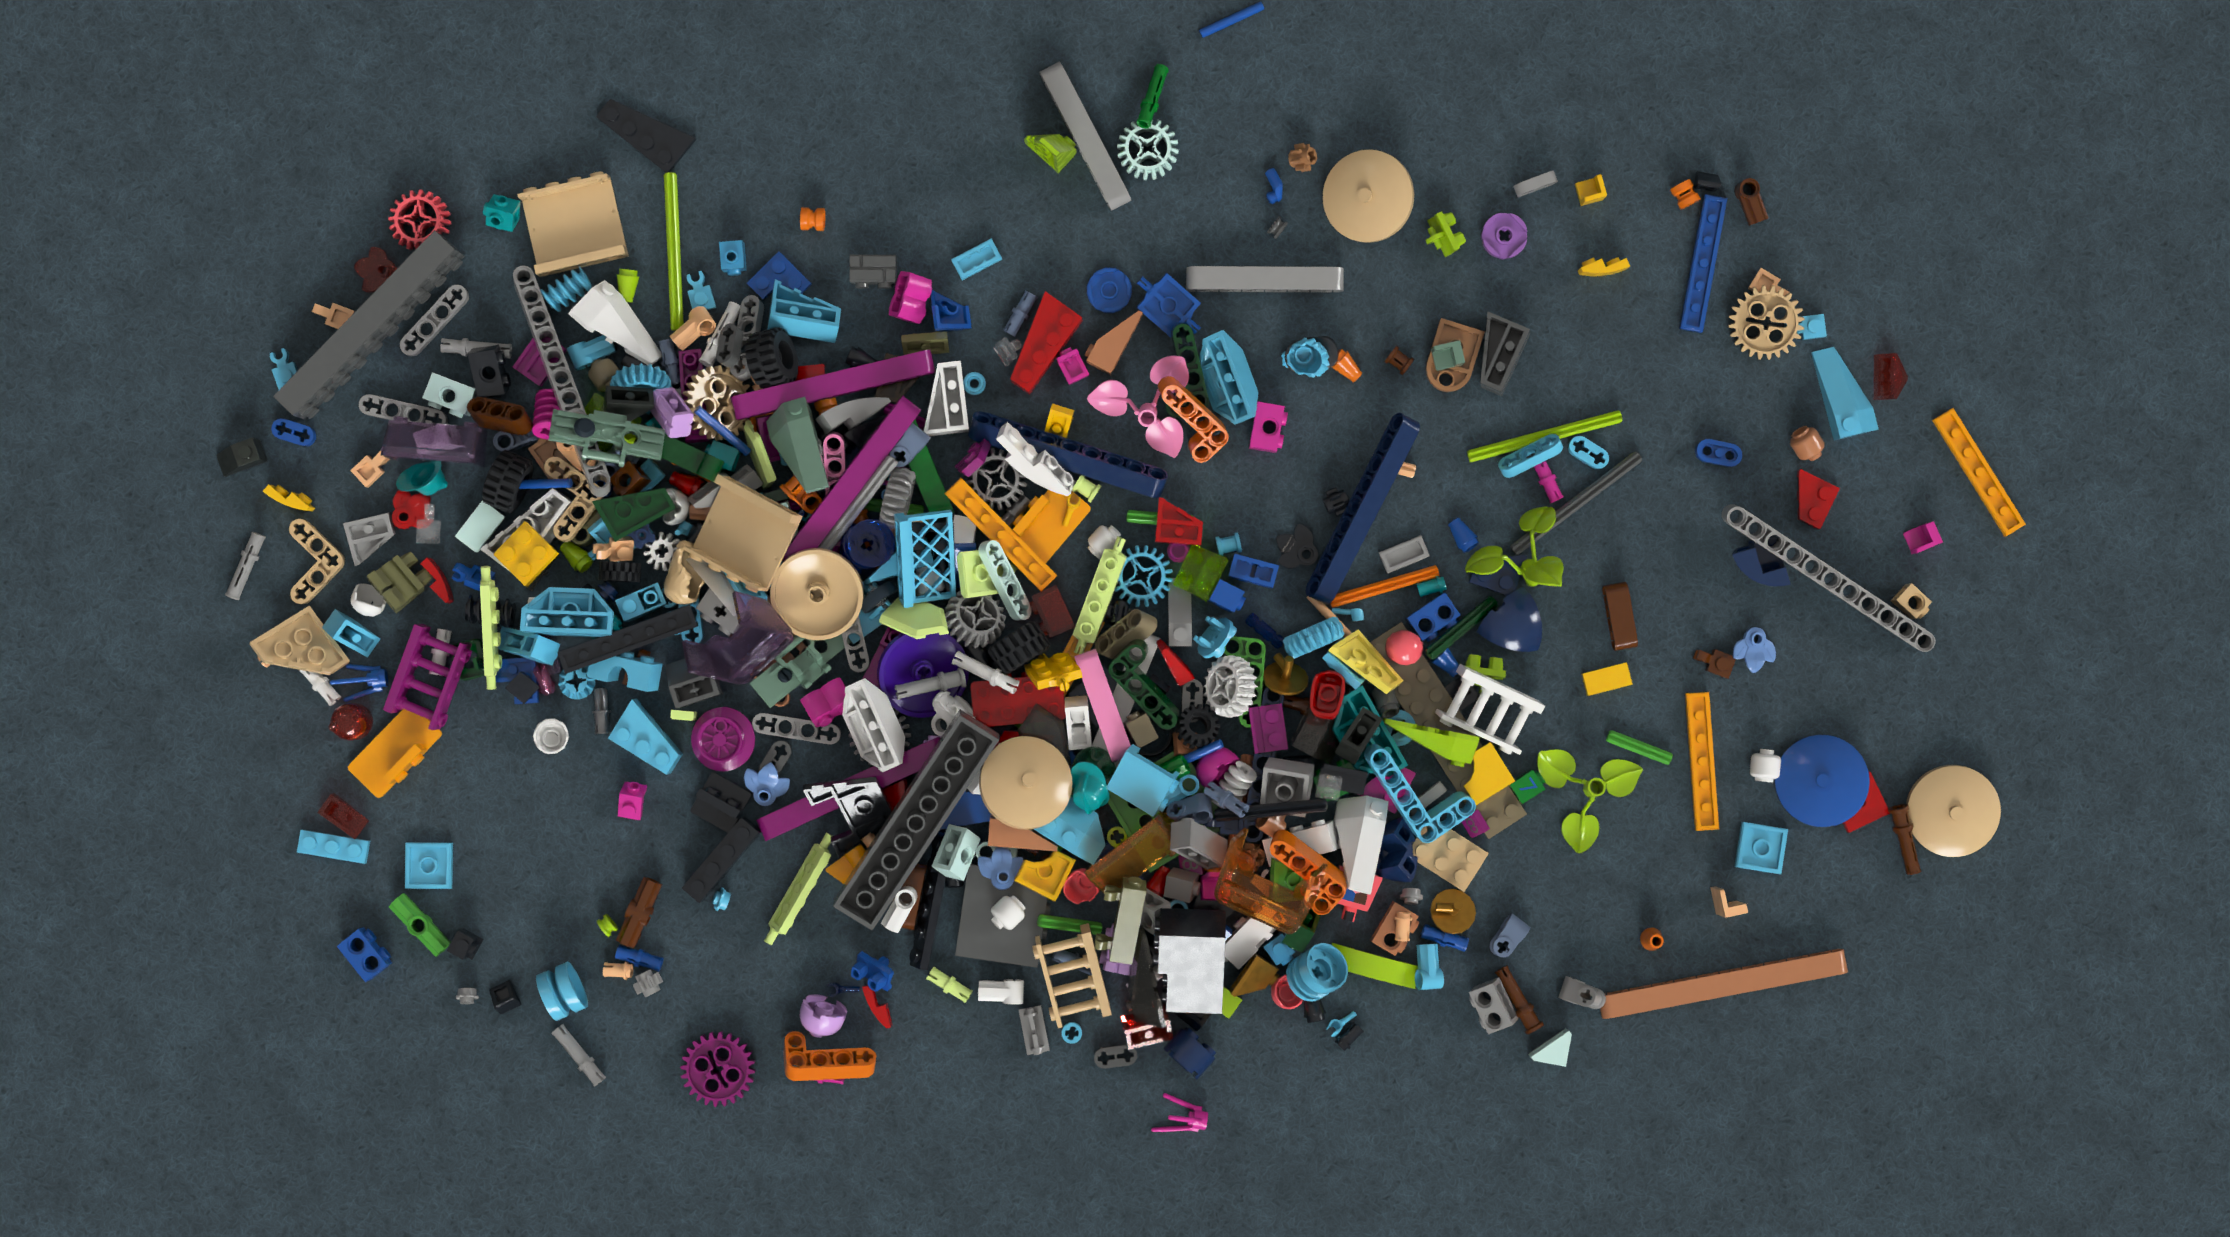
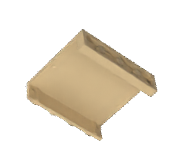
(573, 224)
(745, 535)

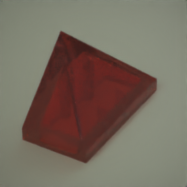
(1888, 376)

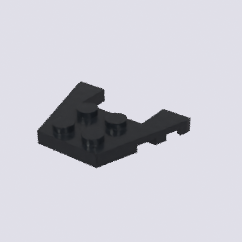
(859, 801)

